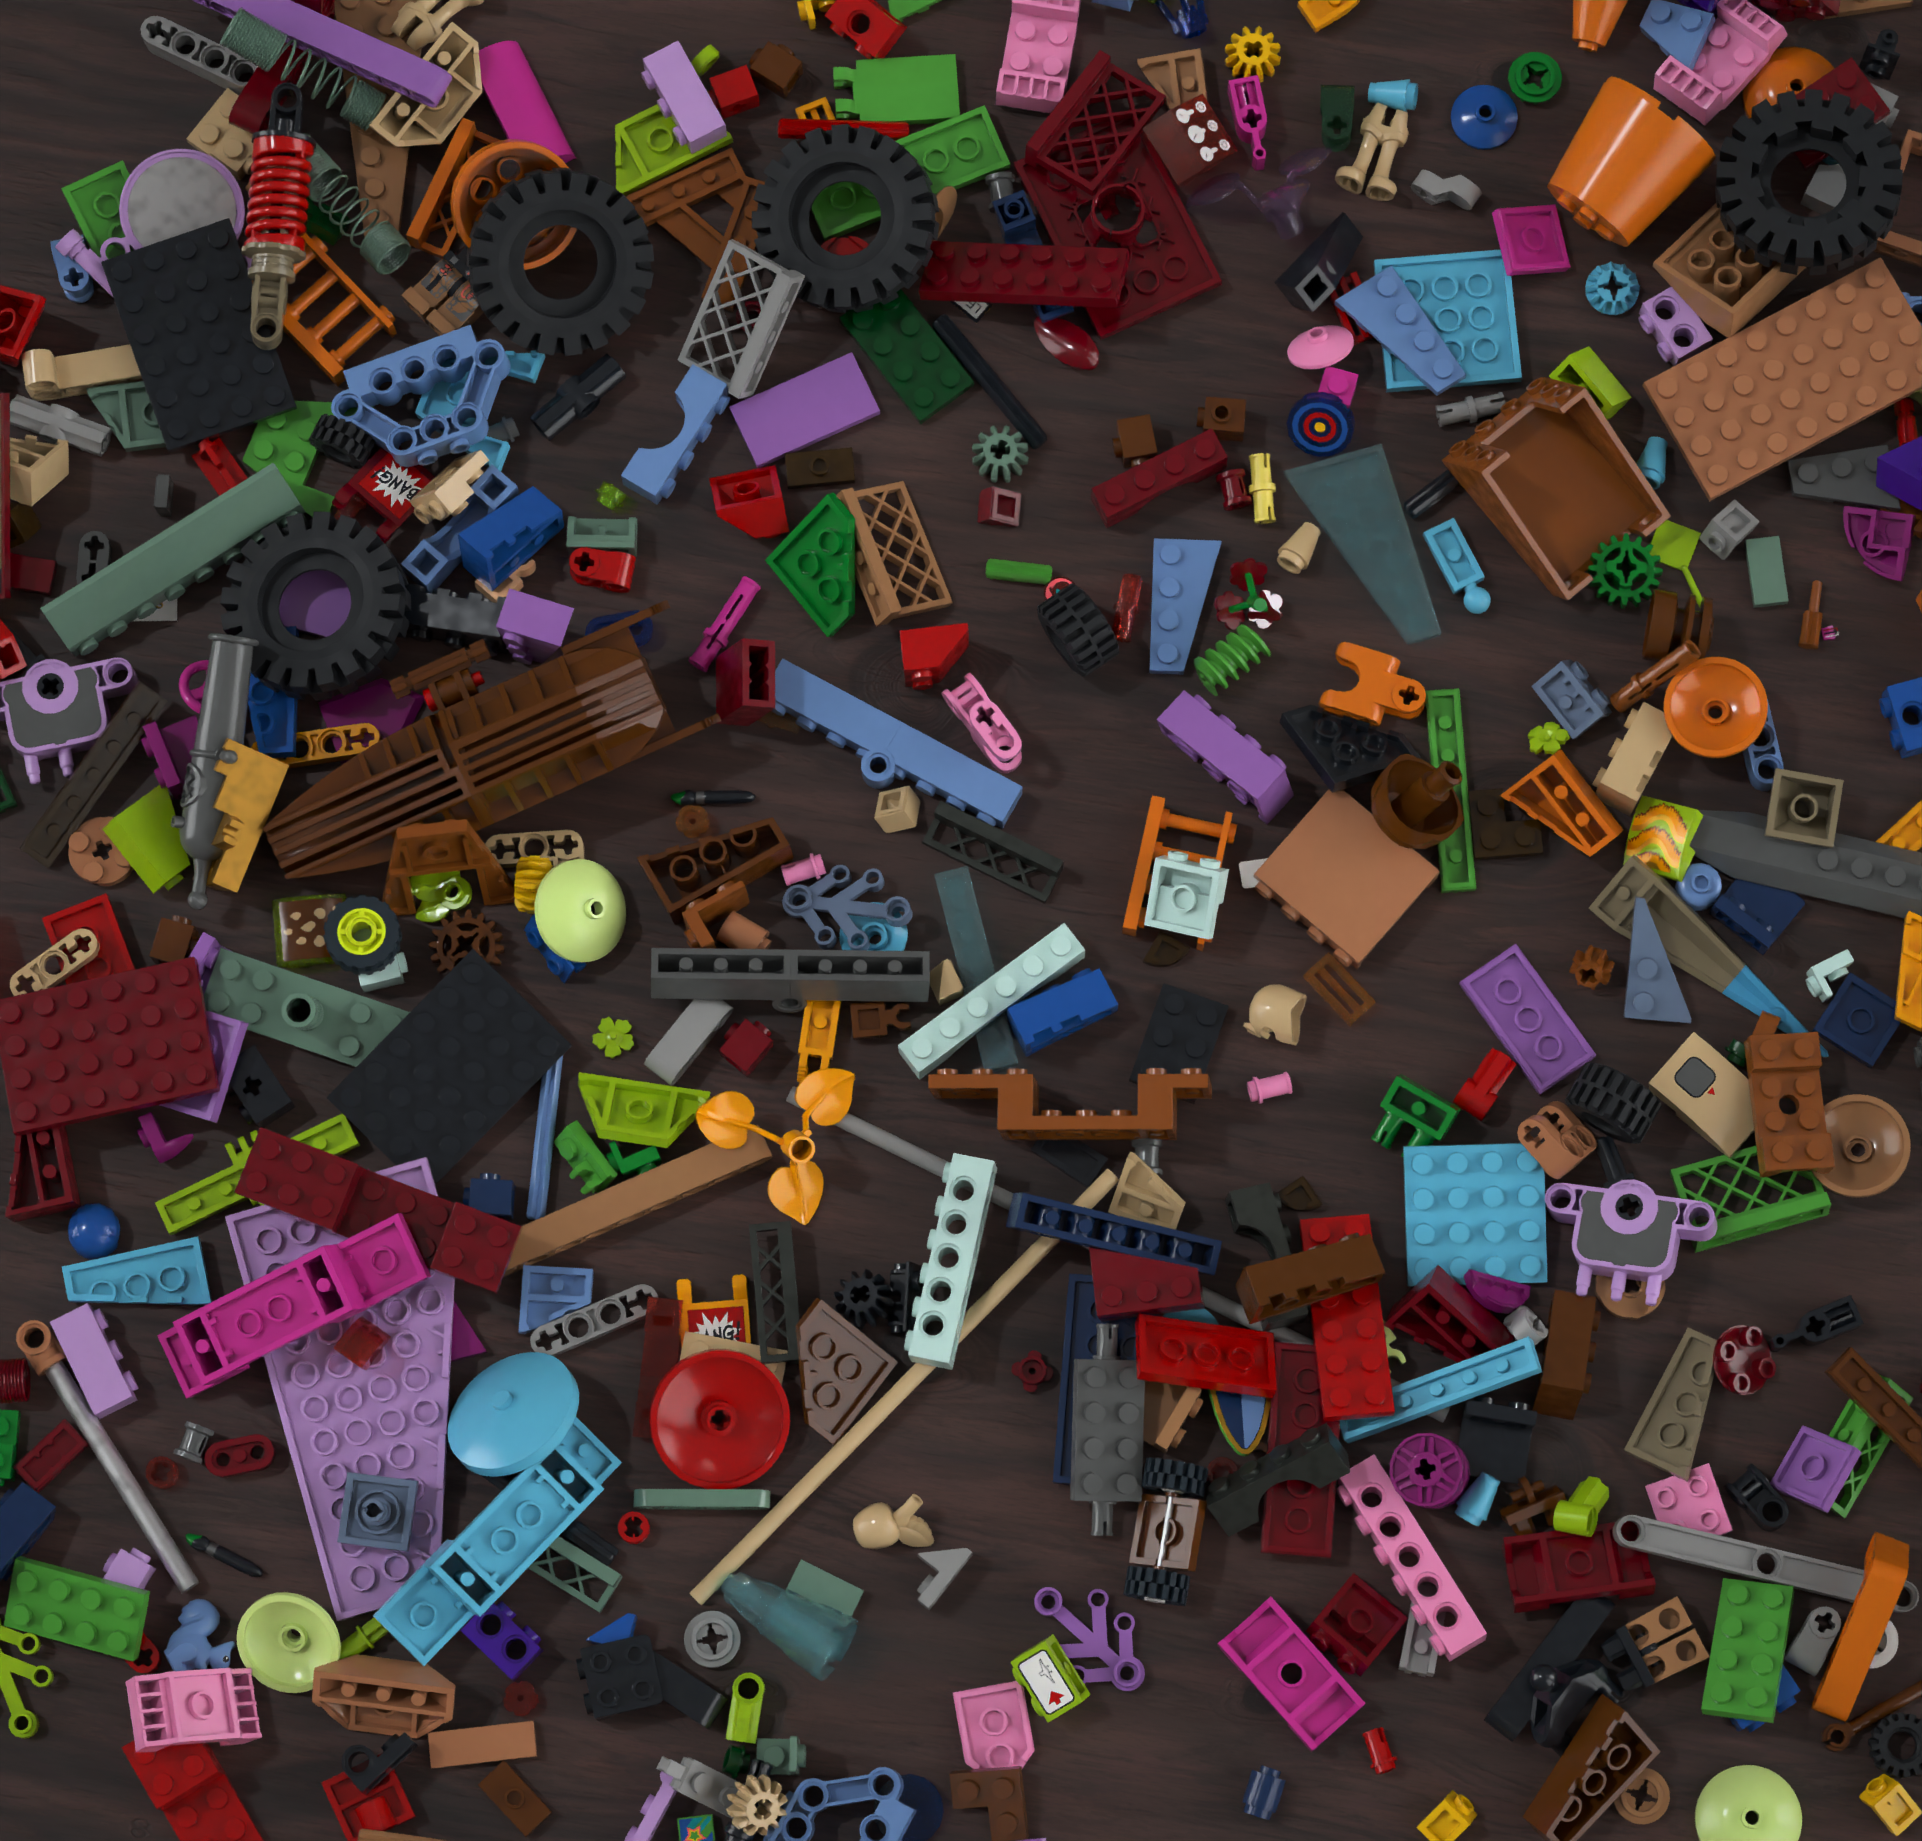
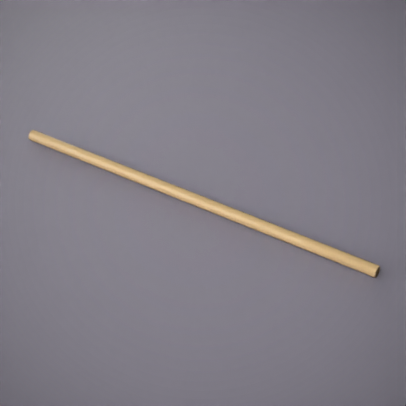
(886, 1405)

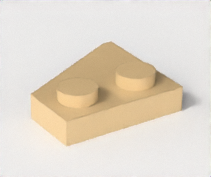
(1145, 1196)

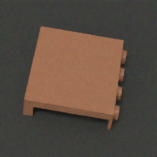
(1343, 877)

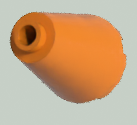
(1595, 22)

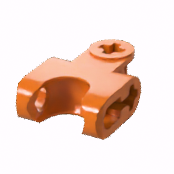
(1378, 688)

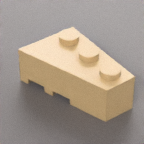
(1633, 759)

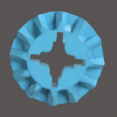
(1602, 299)

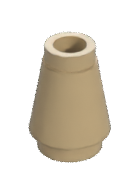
(1298, 549)

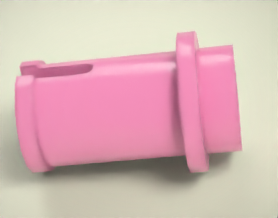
(803, 869)
(1269, 1087)

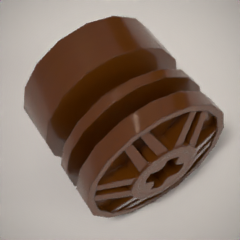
(1671, 626)

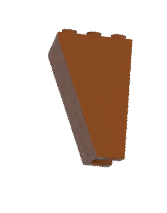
(1555, 481)

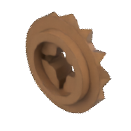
(1648, 1811)

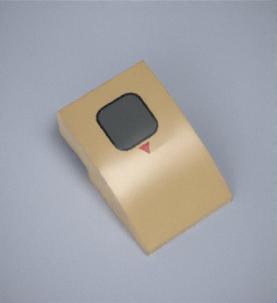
(1707, 1094)

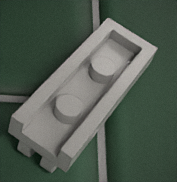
(1417, 1651)

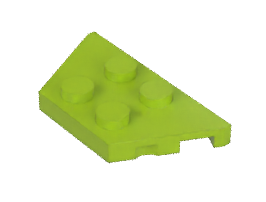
(650, 150)
(638, 1109)

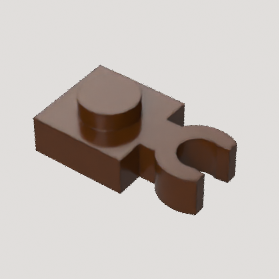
(871, 1019)

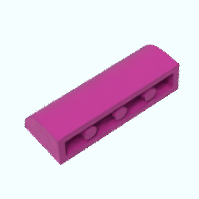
(519, 98)

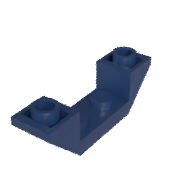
(1019, 227)

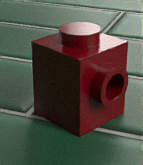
(746, 1045)

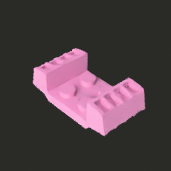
(1038, 54)
(1731, 57)
(193, 1708)

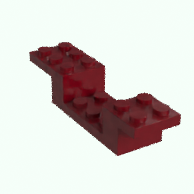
(352, 1199)

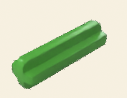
(1018, 571)

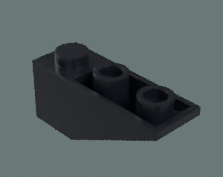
(1321, 265)

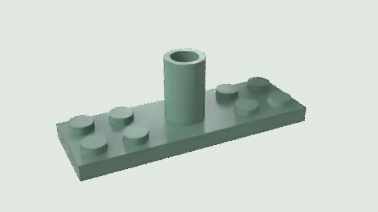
(268, 1000)

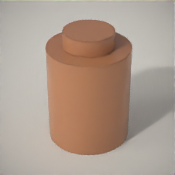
(742, 933)

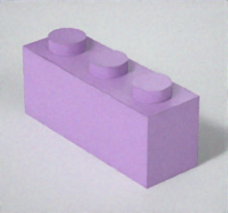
(683, 97)
(95, 1360)

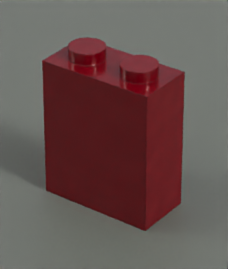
(745, 682)

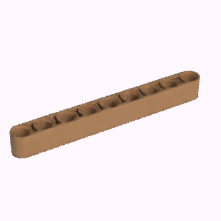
(634, 1199)

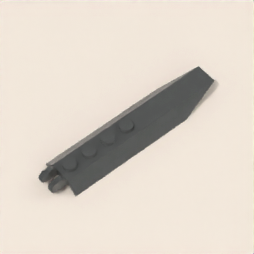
(1850, 873)

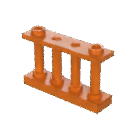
(310, 339)
(1150, 848)

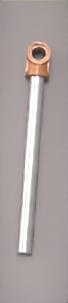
(49, 1361)

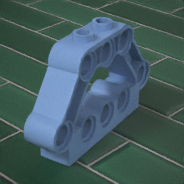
(426, 356)
(846, 1791)

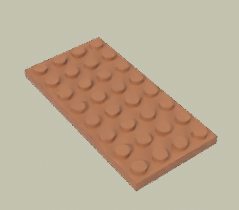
(1792, 379)

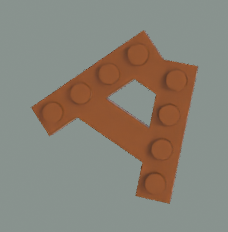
(670, 203)

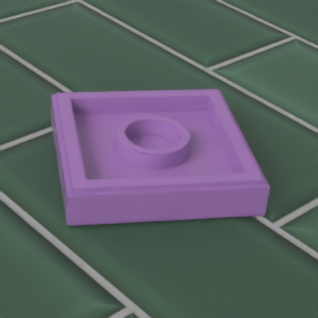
(1815, 1469)

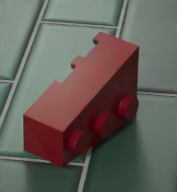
(42, 1176)

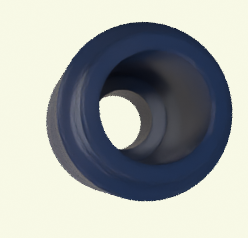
(1263, 1792)

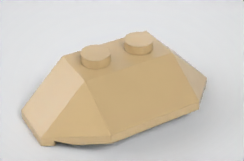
(411, 123)

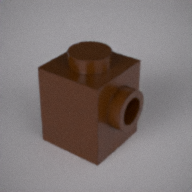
(776, 68)
(1224, 416)
(1134, 440)
(174, 940)

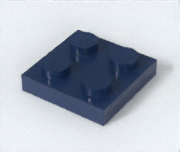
(1858, 1020)

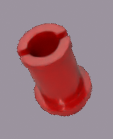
(1379, 1751)

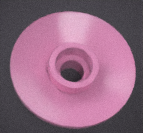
(1320, 347)

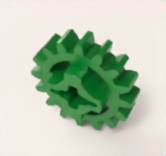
(1611, 570)

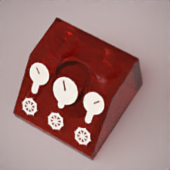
(1190, 139)

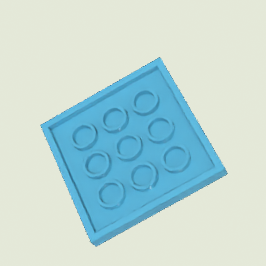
(1470, 309)
(1475, 1212)

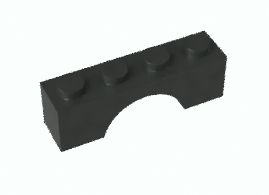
(1256, 1215)
(1310, 1458)

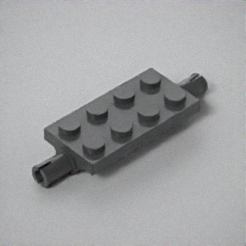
(1106, 1430)

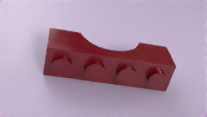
(1136, 487)

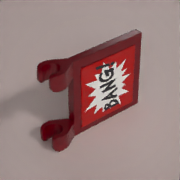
(386, 489)

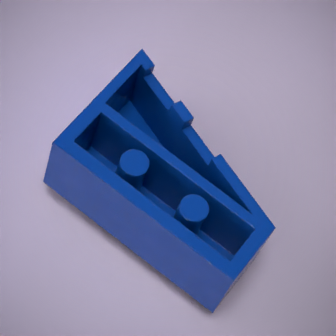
(509, 536)
(1061, 1010)

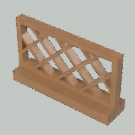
(878, 585)

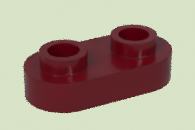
(240, 1455)

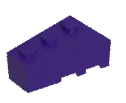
(1901, 472)

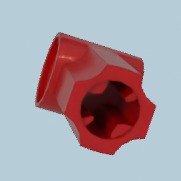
(1481, 1090)

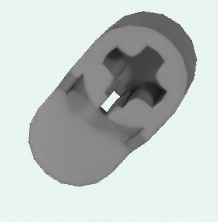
(1438, 190)
(1525, 1323)

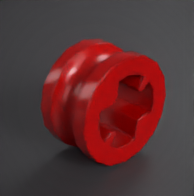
(622, 1528)

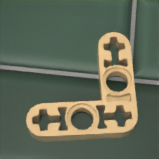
(558, 839)
(36, 968)

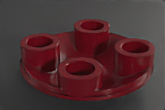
(1743, 1359)

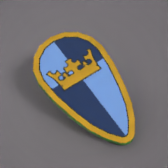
(1241, 1419)

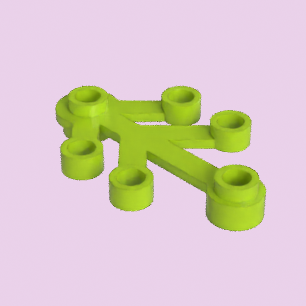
(23, 1669)

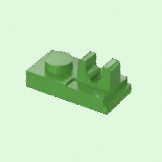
(585, 1158)

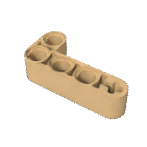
(71, 374)

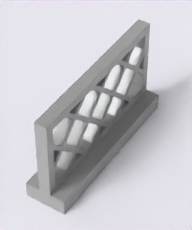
(766, 328)

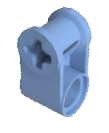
(70, 271)

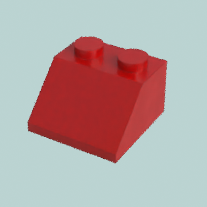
(18, 319)
(931, 653)

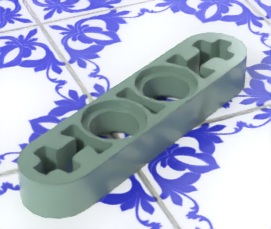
(702, 1499)

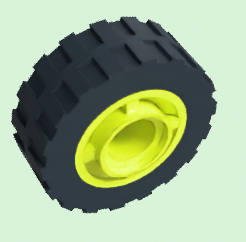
(360, 914)

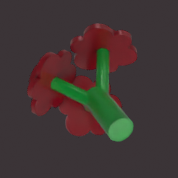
(1263, 607)

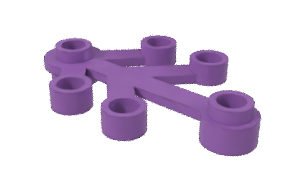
(1095, 1643)

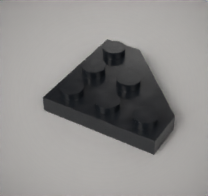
(1344, 749)

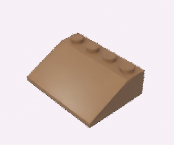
(1718, 277)

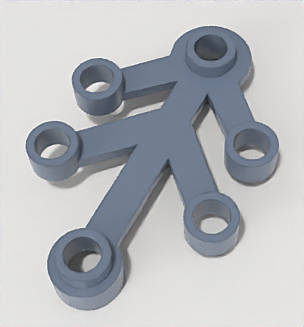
(843, 905)

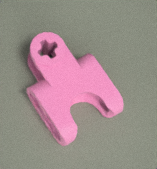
(976, 711)

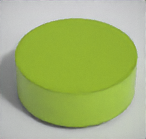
(705, 60)

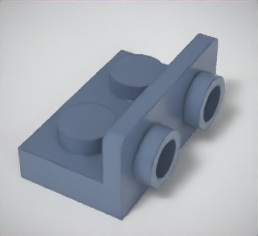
(1572, 697)

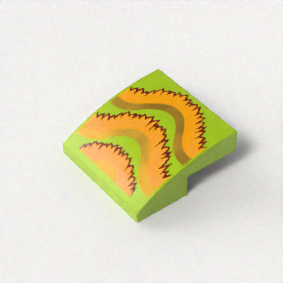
(1662, 836)

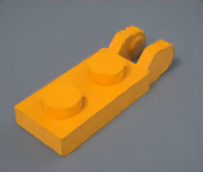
(818, 1034)

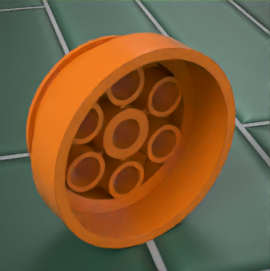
(486, 166)

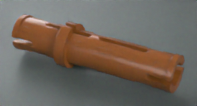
(1644, 684)

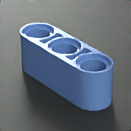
(1763, 756)

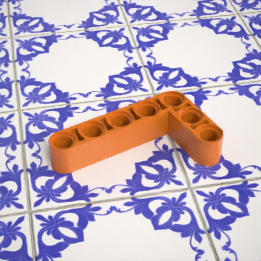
(1883, 1580)

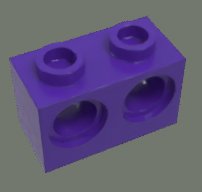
(497, 1645)

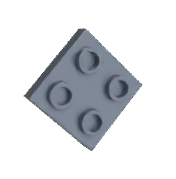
(378, 1511)

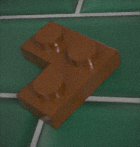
(998, 1790)

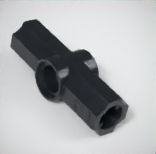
(578, 397)

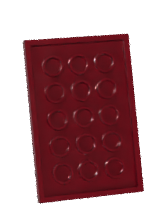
(106, 1046)

